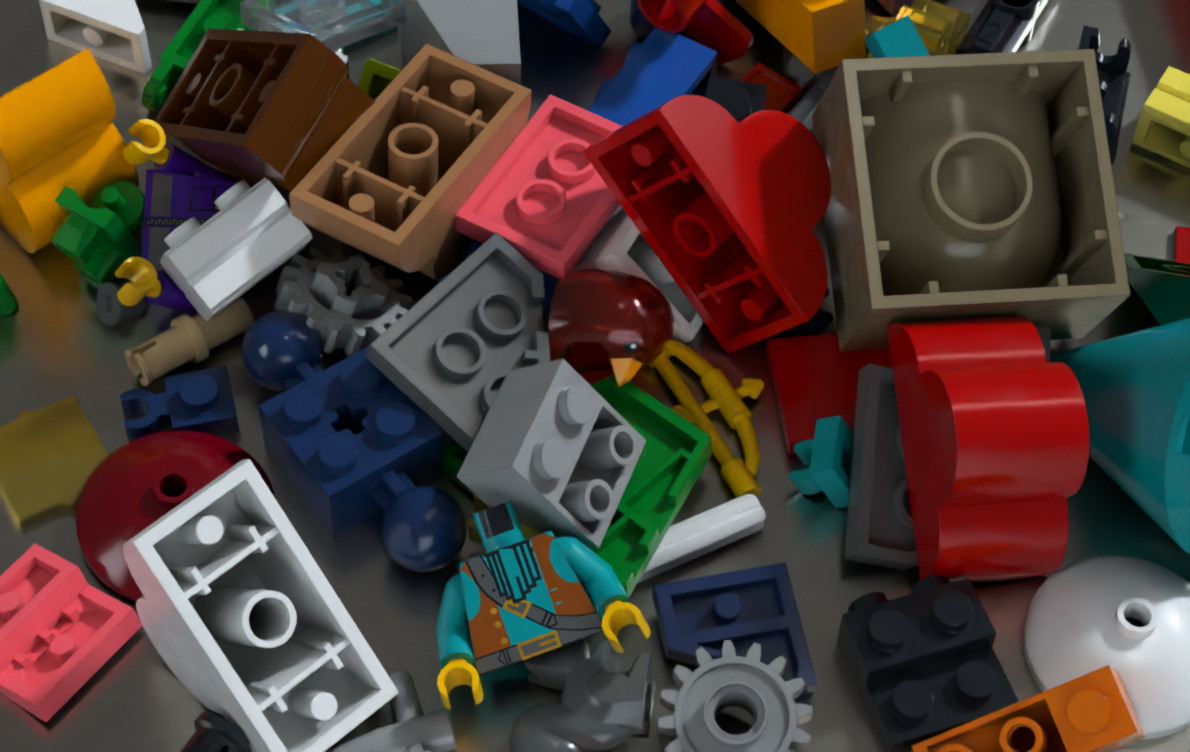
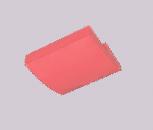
(55, 631)

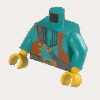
(524, 601)

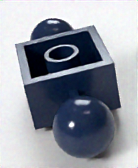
(353, 443)

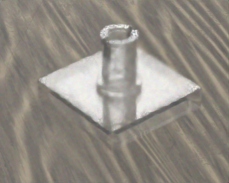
(330, 21)

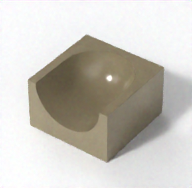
(969, 193)

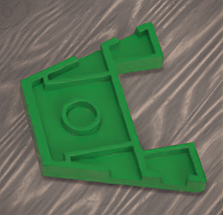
(658, 486)

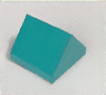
(896, 40)

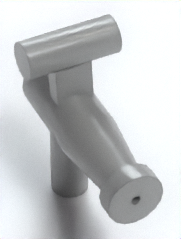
(413, 729)

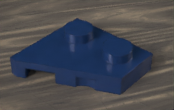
(735, 607)

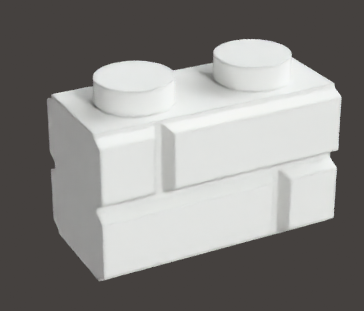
(234, 247)

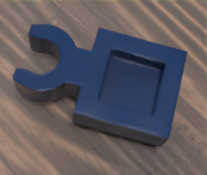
(191, 402)

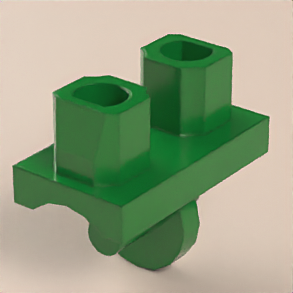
(100, 235)

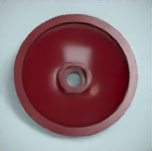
(129, 491)

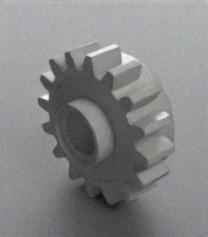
(737, 683)

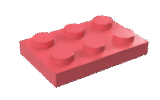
(545, 190)

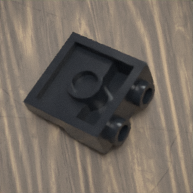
(924, 660)

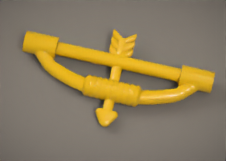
(737, 473)

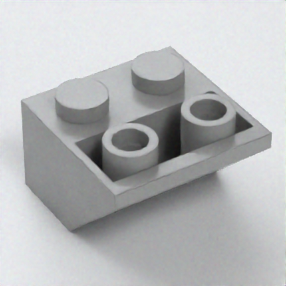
(553, 453)

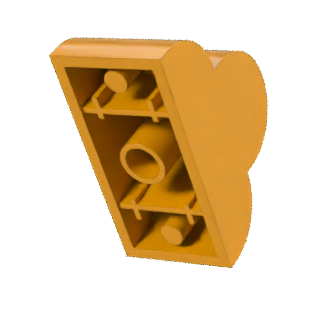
(53, 137)

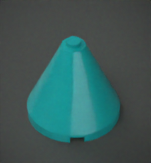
(1141, 417)

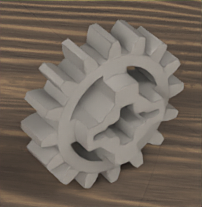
(341, 298)

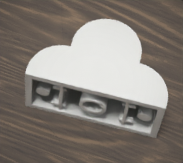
(253, 618)

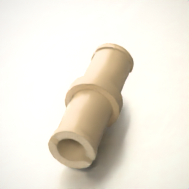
(186, 341)

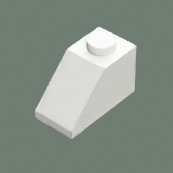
(105, 27)

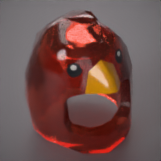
(612, 321)

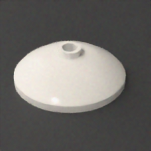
(1081, 626)

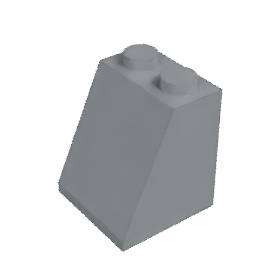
(469, 29)

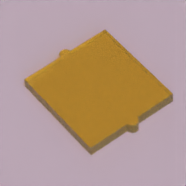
(47, 459)

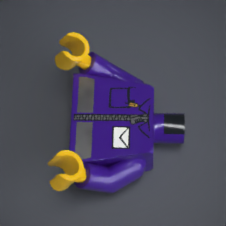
(174, 193)

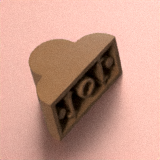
(414, 163)

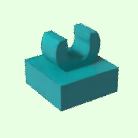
(828, 459)

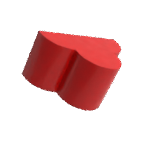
(726, 210)
(987, 446)

